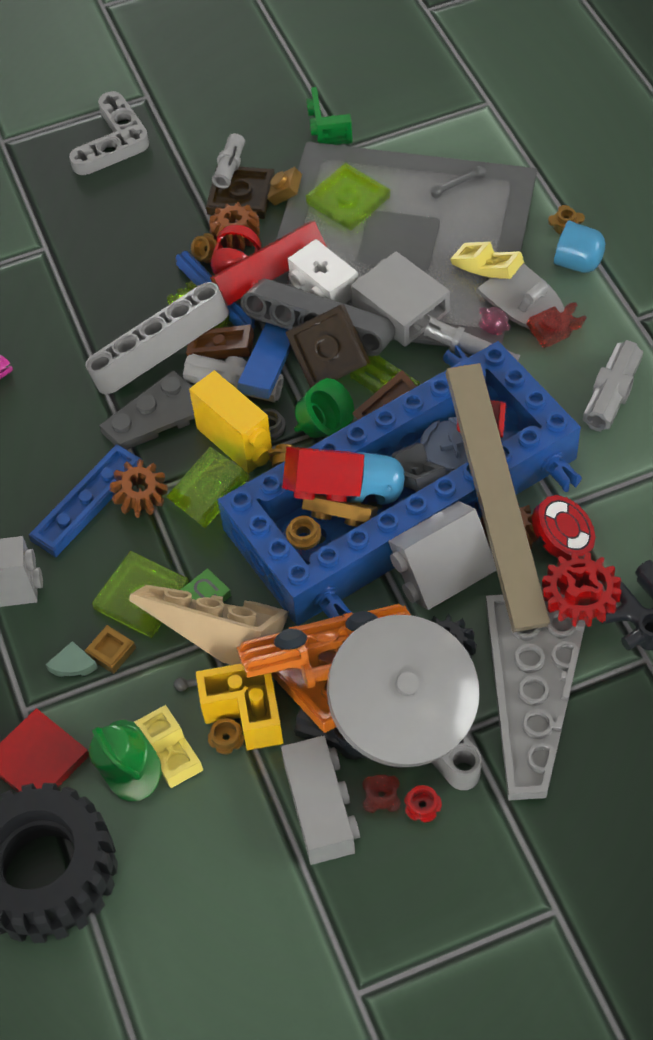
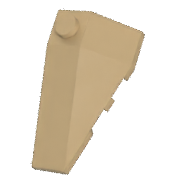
(210, 622)

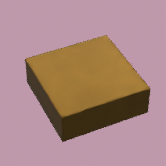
(110, 649)

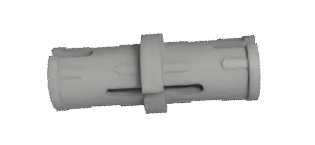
(228, 161)

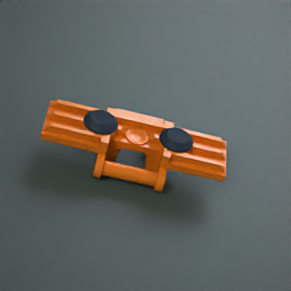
(302, 644)

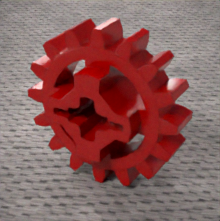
(581, 590)

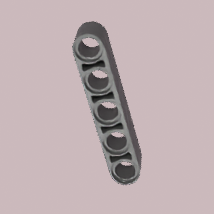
(292, 307)

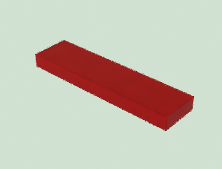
(265, 263)

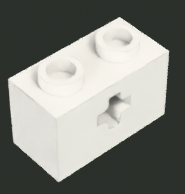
(321, 272)

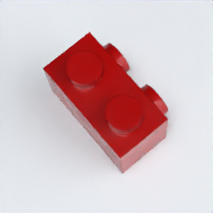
(323, 472)

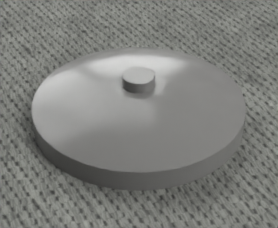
(402, 690)

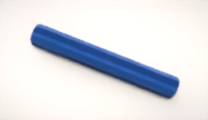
(200, 275)

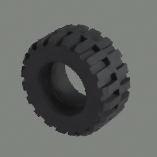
(80, 888)

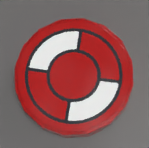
(563, 527)

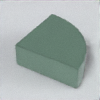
(71, 662)

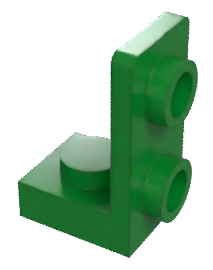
(329, 129)

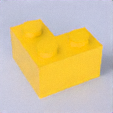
(231, 695)

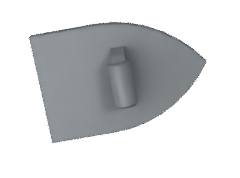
(521, 295)

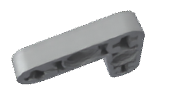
(121, 134)

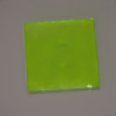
(348, 196)
(206, 483)
(130, 576)

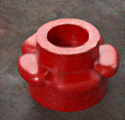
(422, 794)

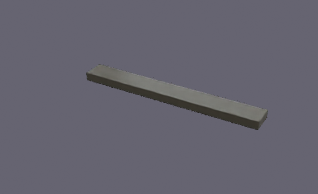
(497, 498)

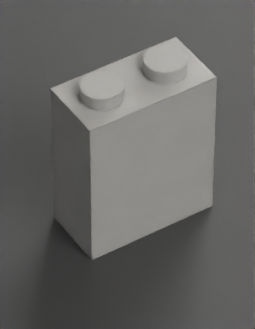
(402, 295)
(442, 555)
(18, 573)

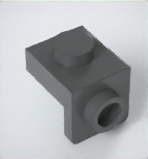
(416, 468)

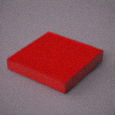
(39, 753)

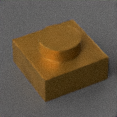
(284, 185)

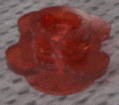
(380, 783)

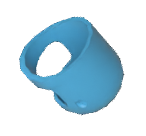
(579, 248)
(381, 477)

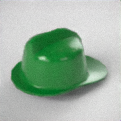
(324, 409)
(125, 760)

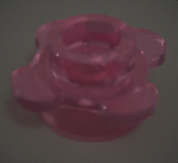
(493, 320)

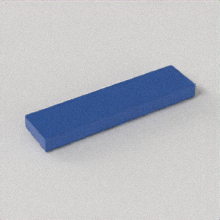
(265, 362)
(81, 503)

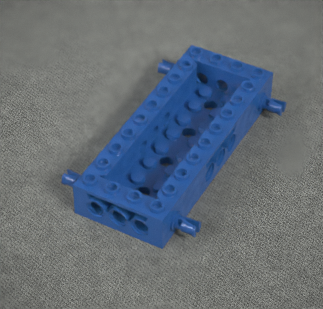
(536, 442)

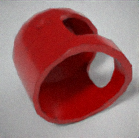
(226, 257)

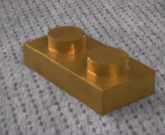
(354, 513)

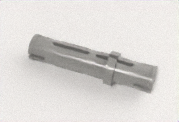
(457, 337)

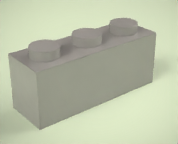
(320, 799)

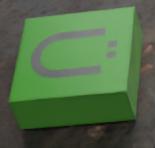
(207, 585)

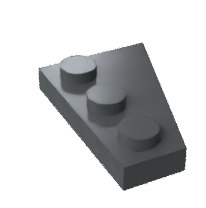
(153, 411)

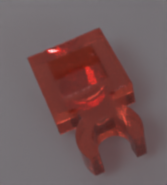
(552, 326)

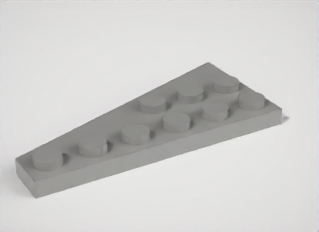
(532, 694)

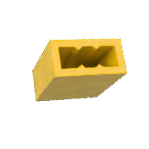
(231, 421)

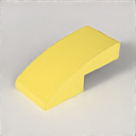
(483, 261)
(172, 748)

